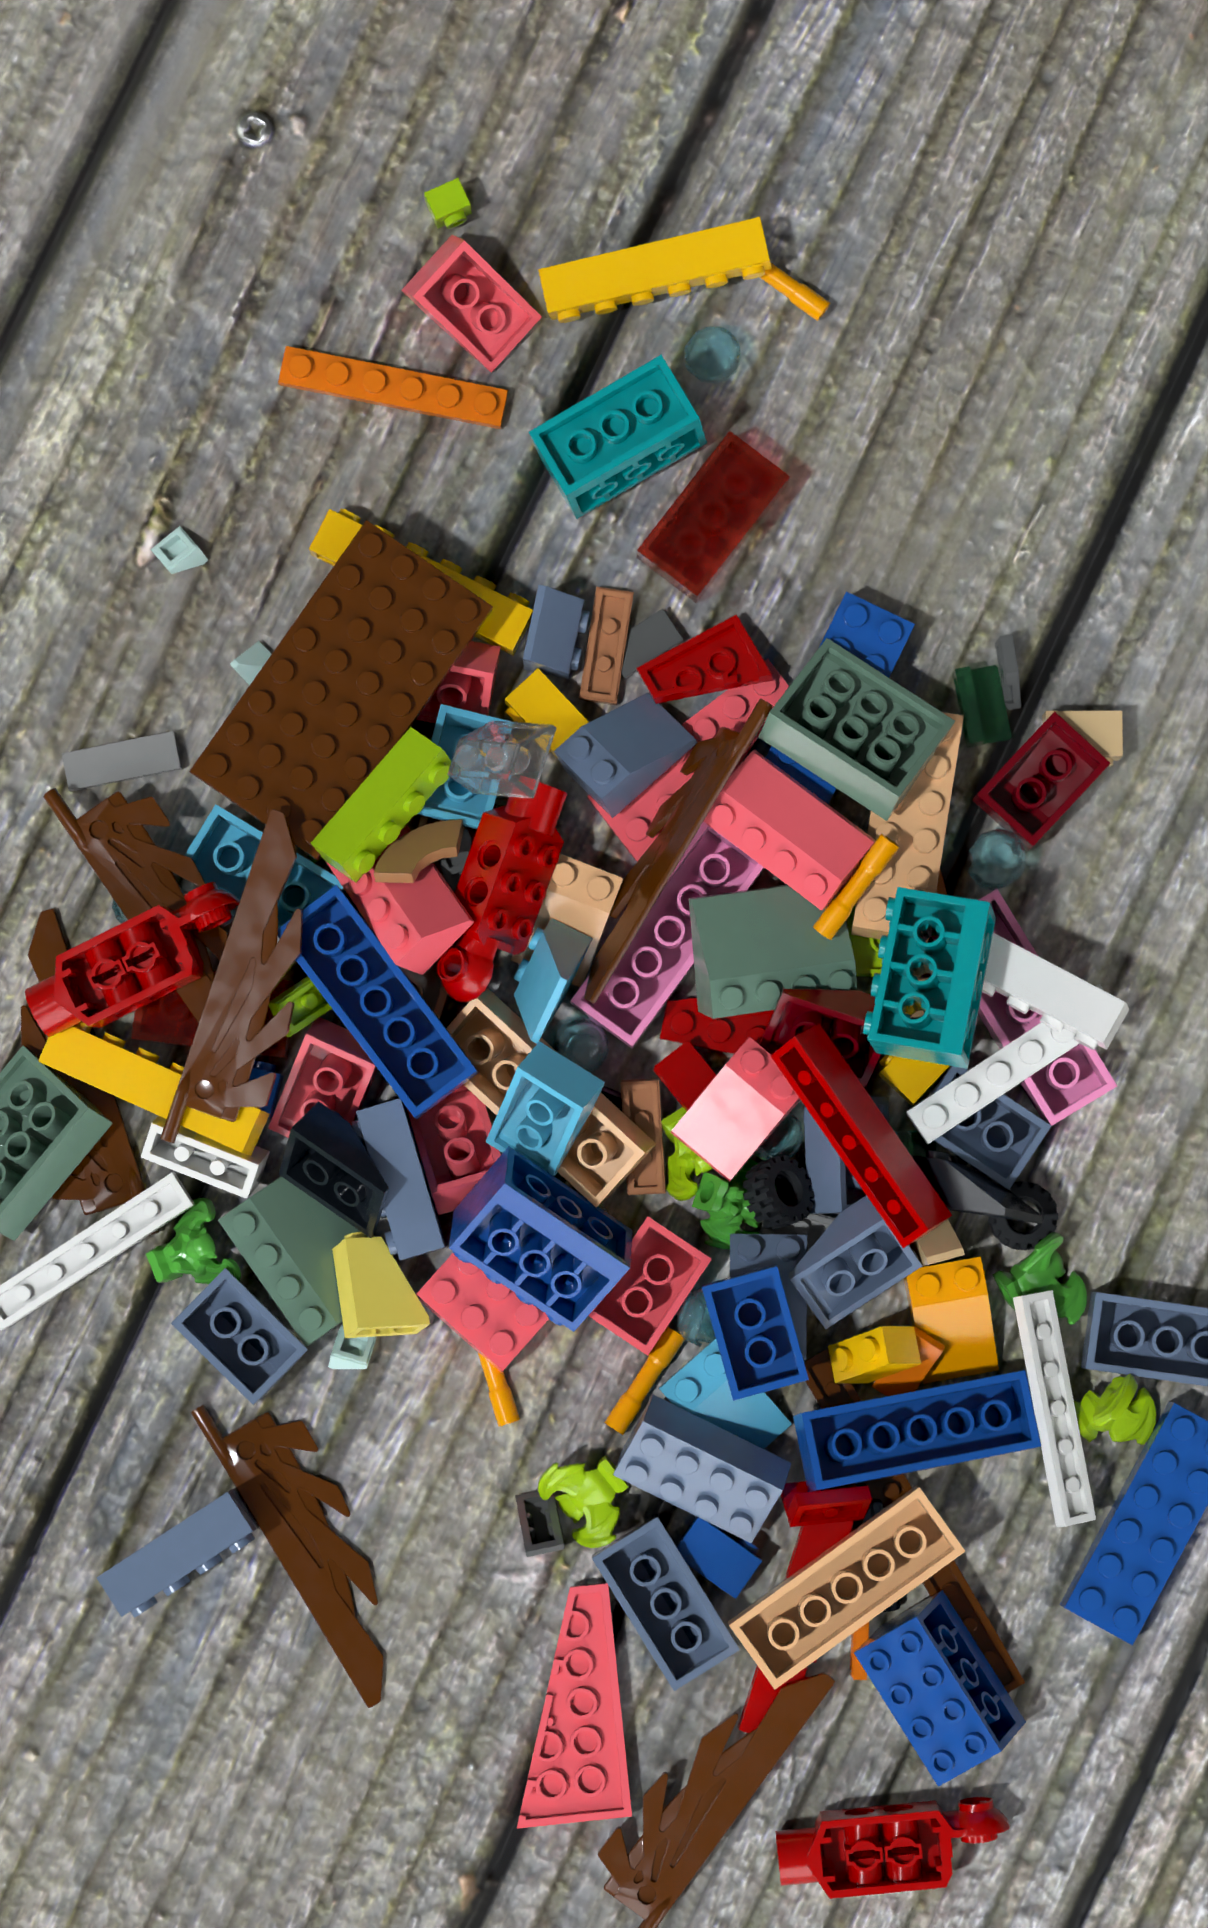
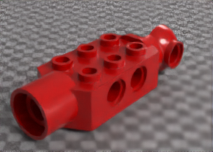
(503, 887)
(129, 964)
(884, 1846)

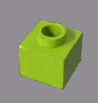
(448, 204)

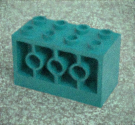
(618, 436)
(956, 981)

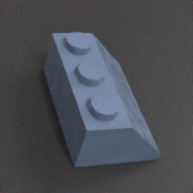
(995, 1138)
(830, 1178)
(239, 1336)

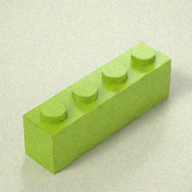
(383, 805)

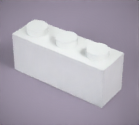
(206, 1159)

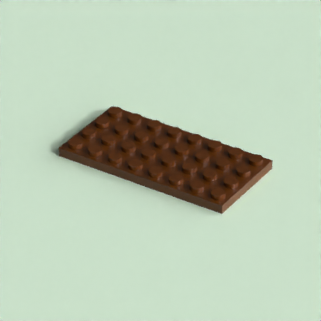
(342, 685)

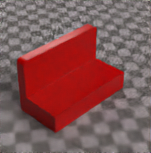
(685, 1074)
(825, 1505)

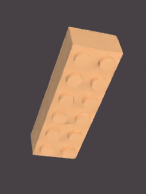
(919, 830)
(496, 1045)
(846, 1586)

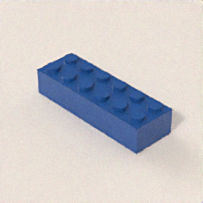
(869, 635)
(379, 1004)
(916, 1431)
(1145, 1528)

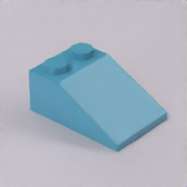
(451, 799)
(548, 974)
(545, 1108)
(705, 1392)

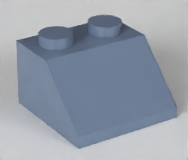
(554, 633)

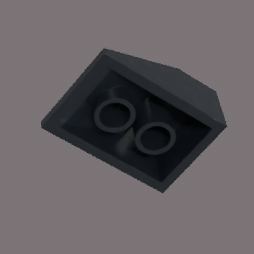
(334, 1168)
(971, 1191)

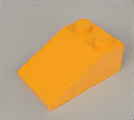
(954, 1309)

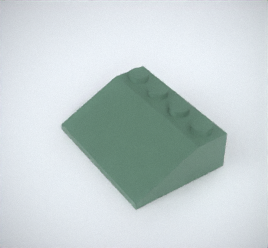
(856, 729)
(759, 944)
(42, 1137)
(289, 1249)

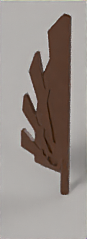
(682, 816)
(139, 871)
(239, 998)
(109, 1170)
(292, 1521)
(698, 1817)

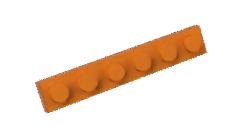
(393, 387)

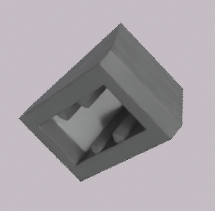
(539, 1524)

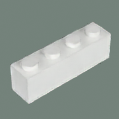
(1053, 993)

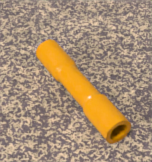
(797, 292)
(842, 905)
(499, 1394)
(632, 1399)

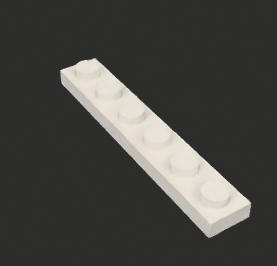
(990, 1079)
(92, 1248)
(1054, 1408)

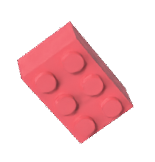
(653, 1288)
(481, 1311)

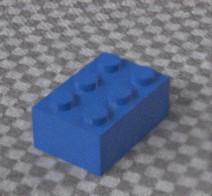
(755, 1332)

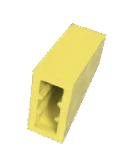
(374, 1290)

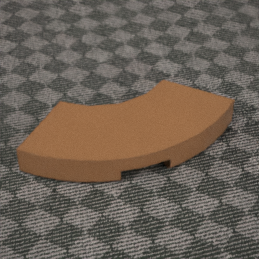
(419, 849)

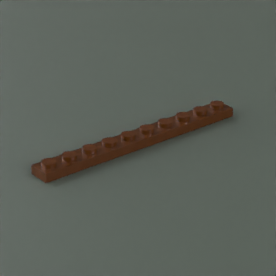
(949, 1578)

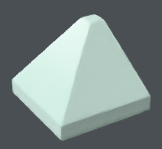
(179, 552)
(251, 662)
(351, 1352)

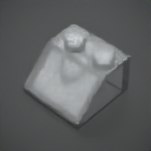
(502, 758)

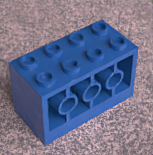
(540, 1239)
(940, 1688)

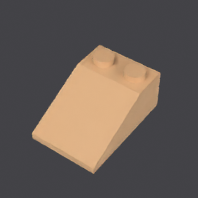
(580, 899)

